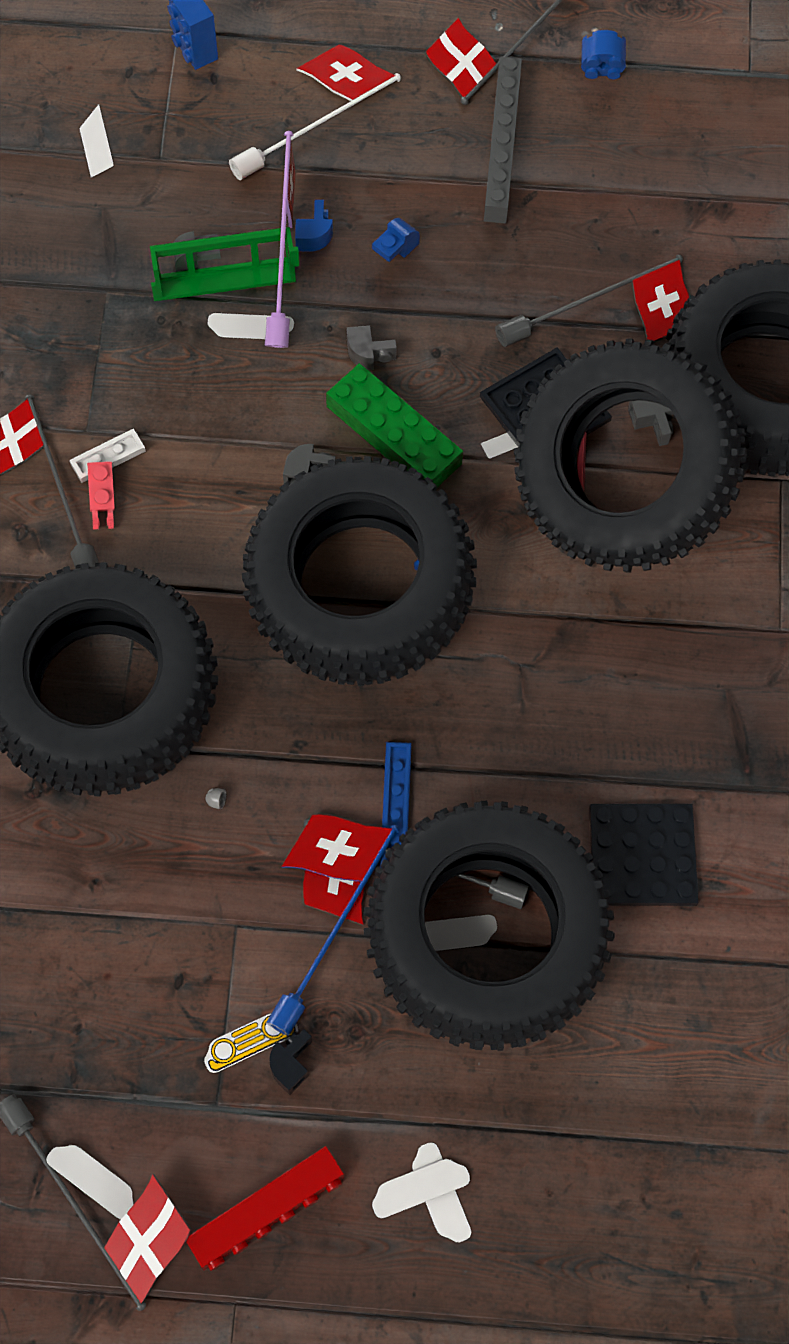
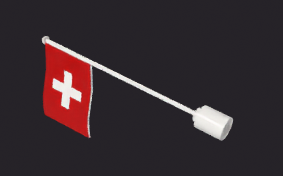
(342, 73)

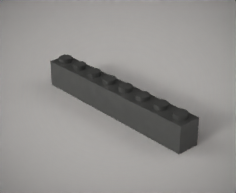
(502, 140)

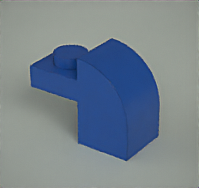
(316, 232)
(397, 239)

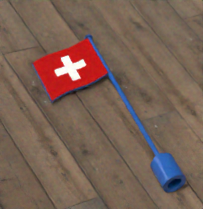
(339, 852)

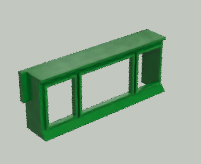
(226, 277)

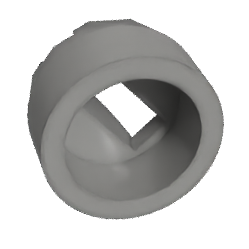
(216, 798)

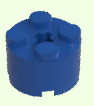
(603, 54)

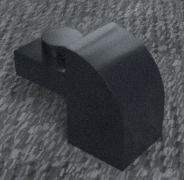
(283, 1061)

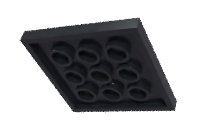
(511, 394)
(645, 853)

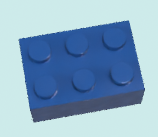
(193, 31)

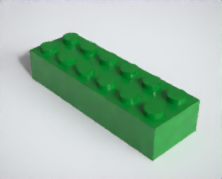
(393, 425)

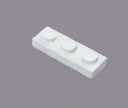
(115, 451)

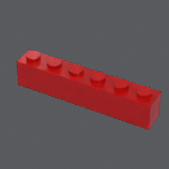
(265, 1208)

